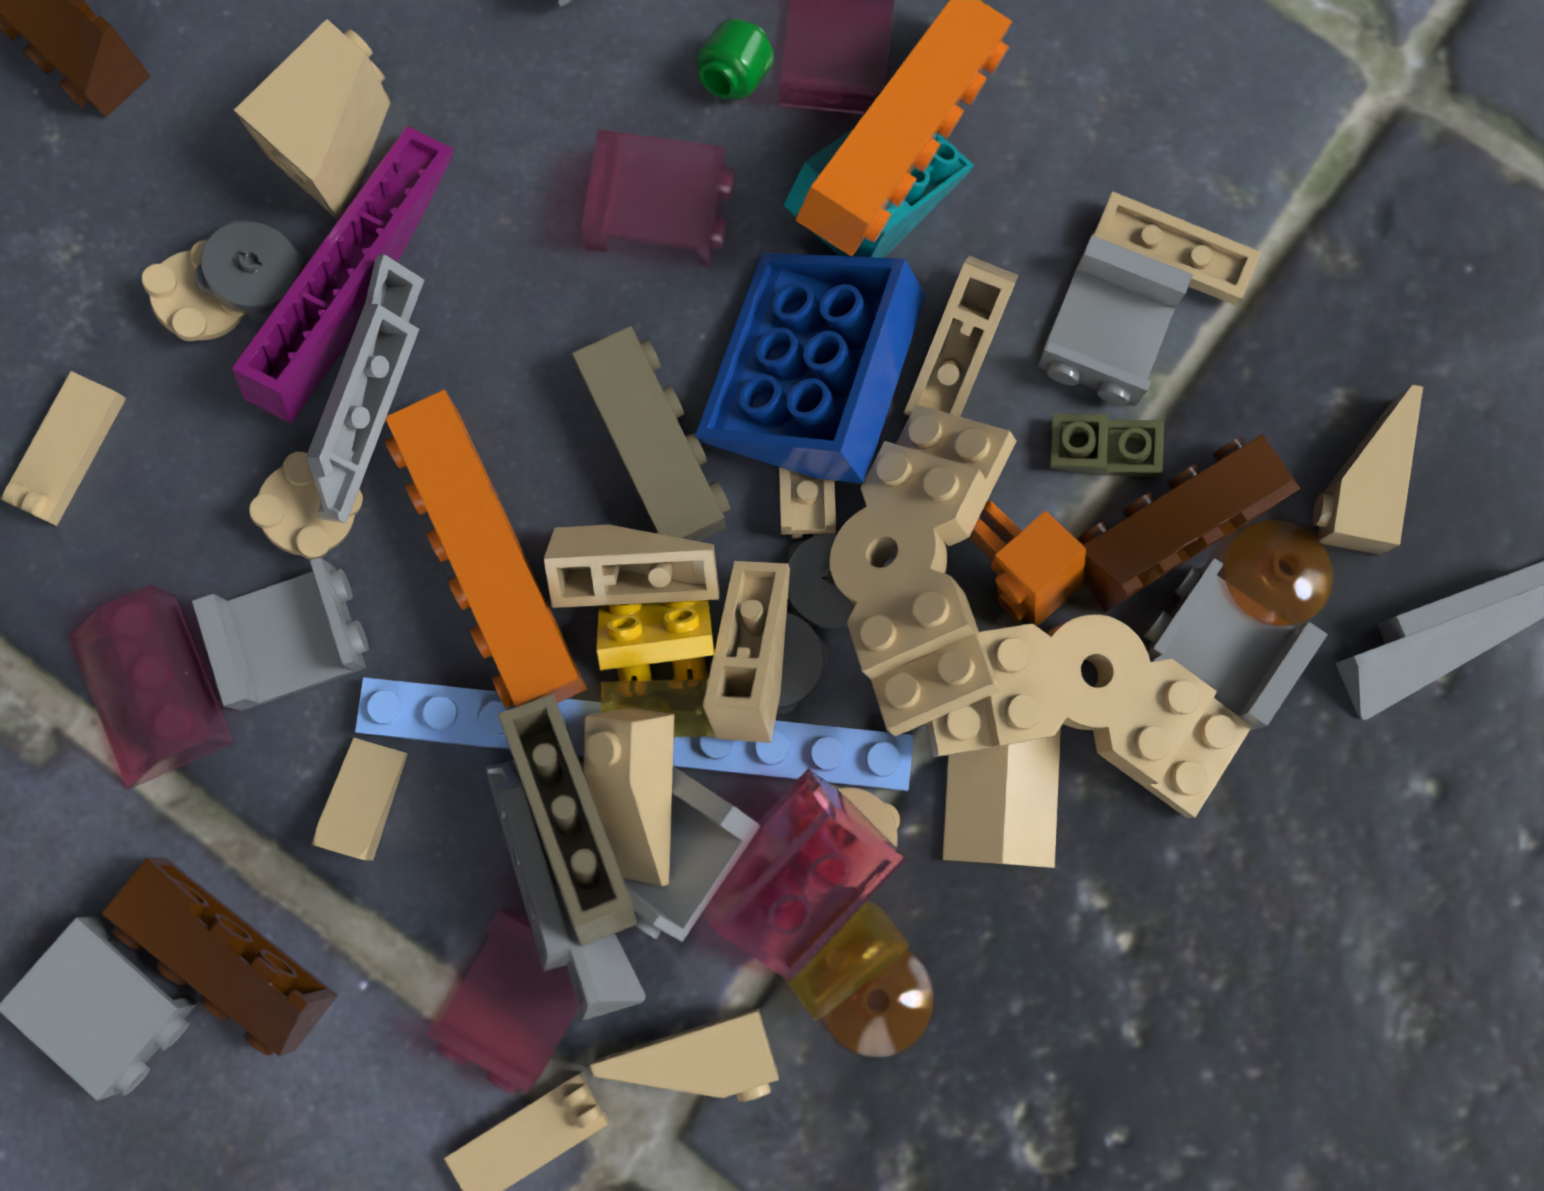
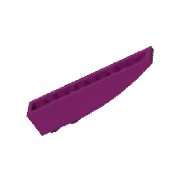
(329, 294)

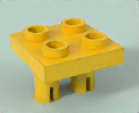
(650, 633)

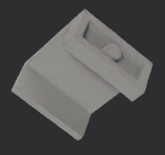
(1113, 321)
(282, 637)
(1229, 650)
(704, 848)
(95, 1010)

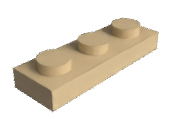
(1217, 263)

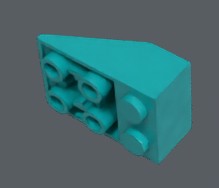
(930, 188)

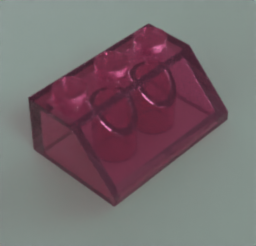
(149, 685)
(801, 876)

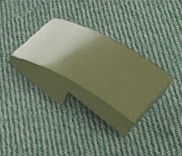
(1107, 446)

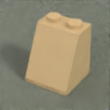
(320, 115)

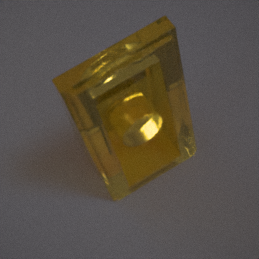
(674, 697)
(848, 960)

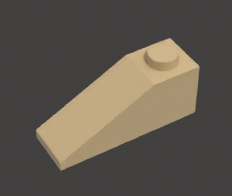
(962, 337)
(1369, 494)
(627, 567)
(749, 653)
(631, 786)
(705, 1060)

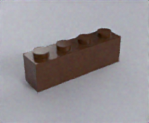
(78, 46)
(1185, 520)
(218, 956)

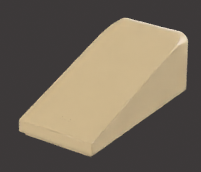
(360, 800)

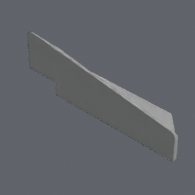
(364, 388)
(1441, 638)
(597, 970)

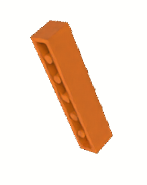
(902, 125)
(483, 552)

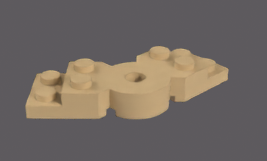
(911, 617)
(1144, 714)

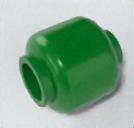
(734, 59)

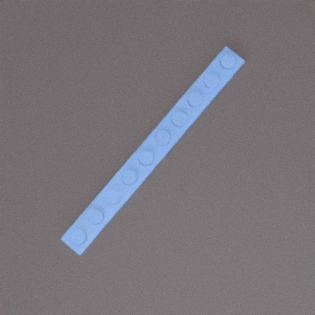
(472, 719)

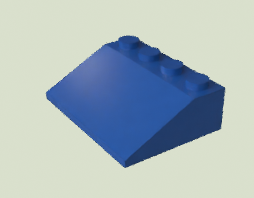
(814, 363)

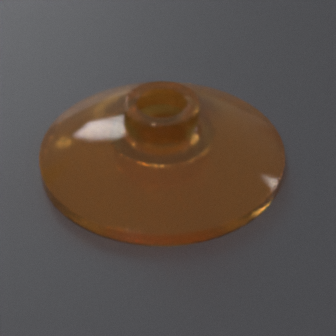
(1261, 586)
(898, 1024)

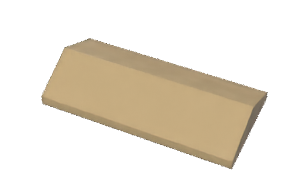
(1003, 804)

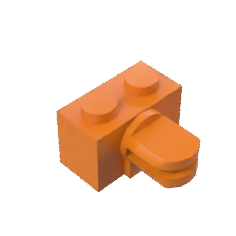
(1032, 566)

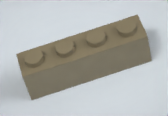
(649, 438)
(568, 820)

